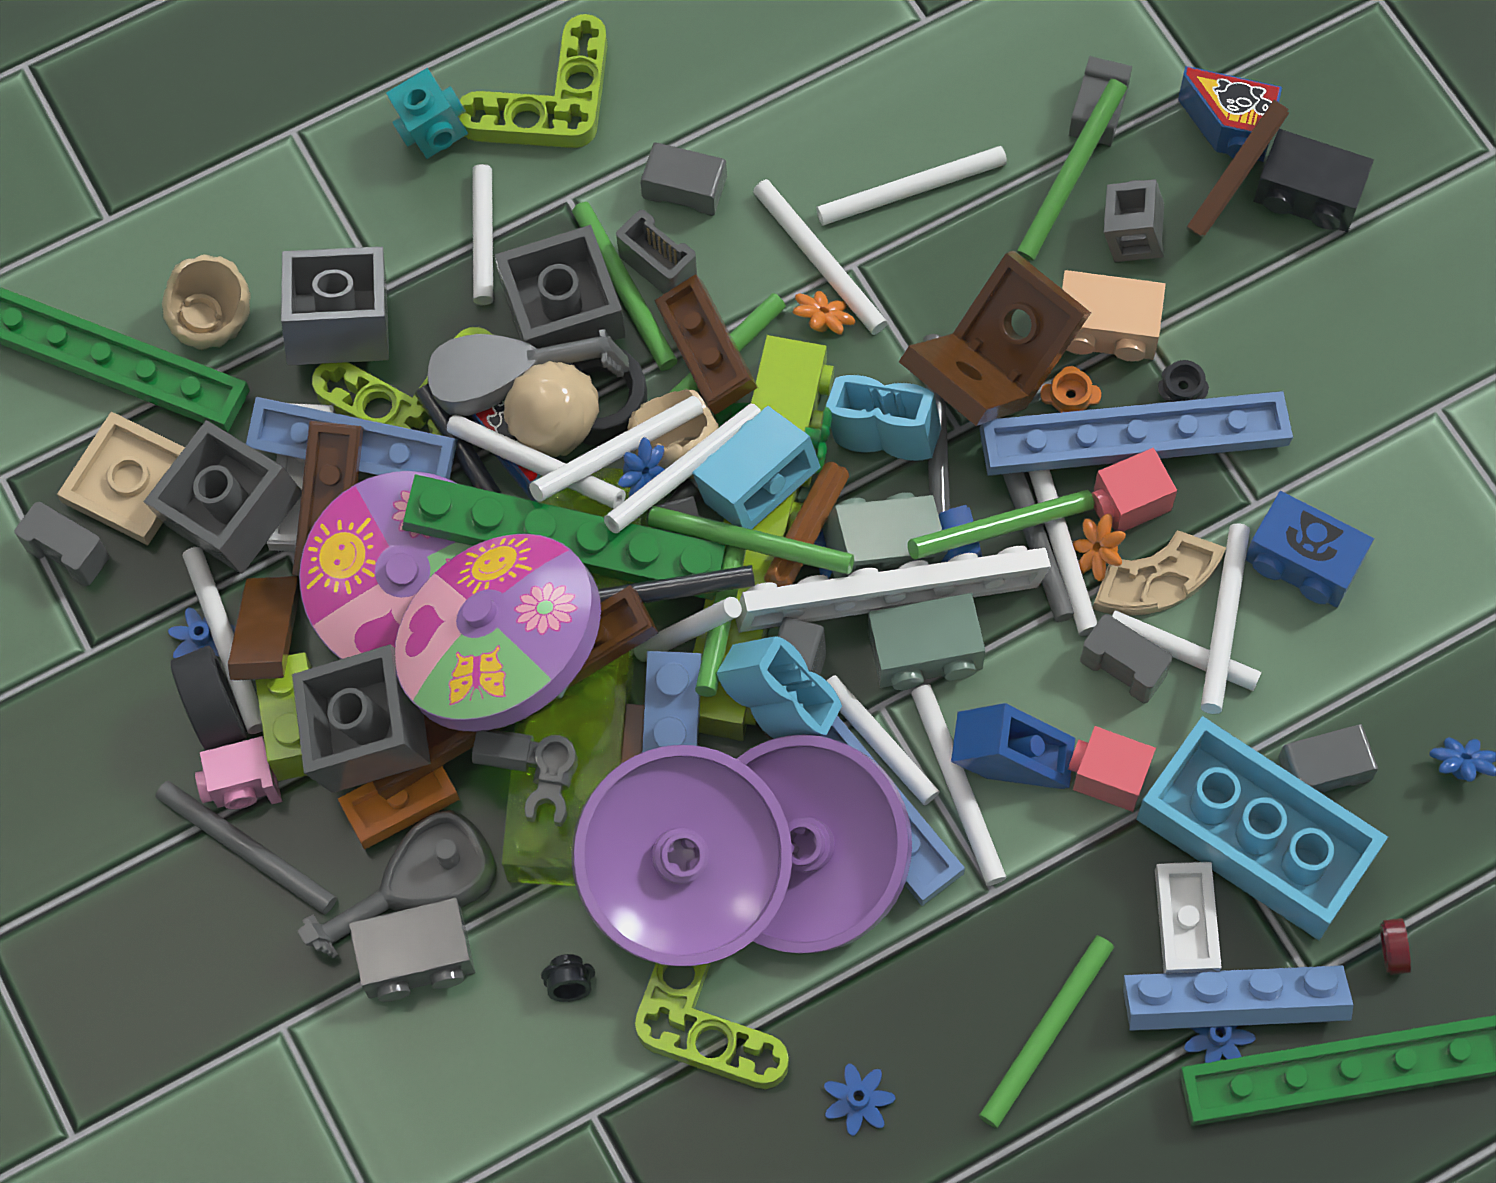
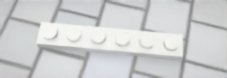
(872, 590)

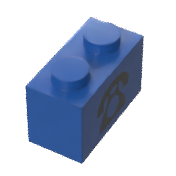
(1308, 550)

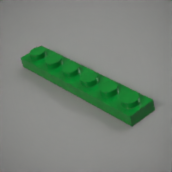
(120, 361)
(632, 555)
(1340, 1070)

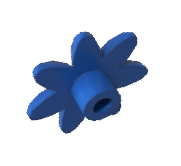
(641, 468)
(190, 634)
(1464, 760)
(1219, 1045)
(858, 1109)

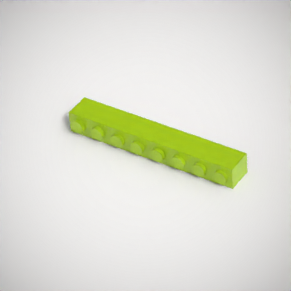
(790, 383)

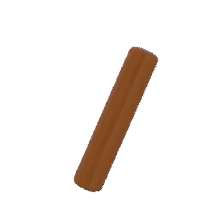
(810, 520)

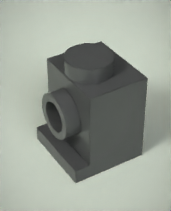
(1134, 220)

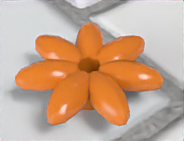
(823, 314)
(1099, 546)

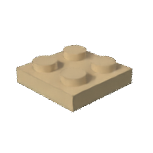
(119, 475)

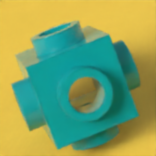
(432, 122)

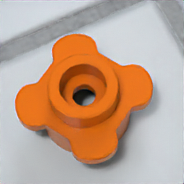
(1072, 380)

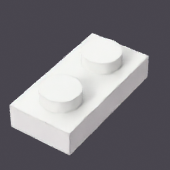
(1187, 917)

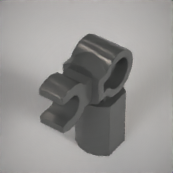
(552, 759)

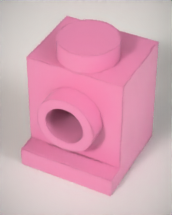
(237, 775)

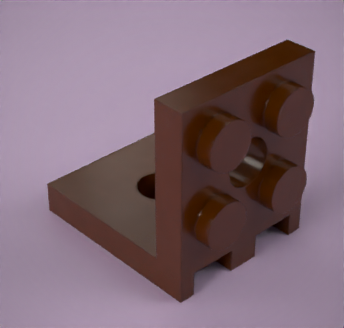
(984, 363)

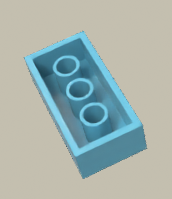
(1260, 827)

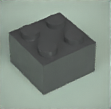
(560, 290)
(334, 305)
(224, 496)
(357, 721)

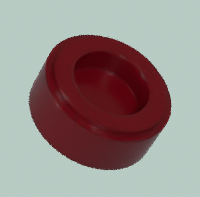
(1395, 946)

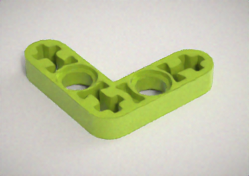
(564, 105)
(405, 410)
(681, 1007)

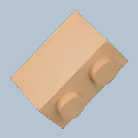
(1122, 318)

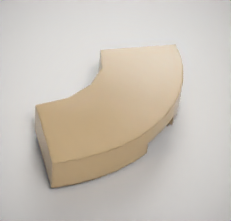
(1159, 580)

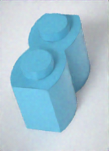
(886, 418)
(779, 688)

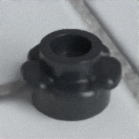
(1183, 372)
(568, 978)

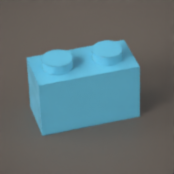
(756, 469)

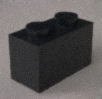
(1313, 181)

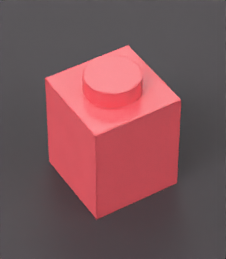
(1134, 490)
(1111, 767)

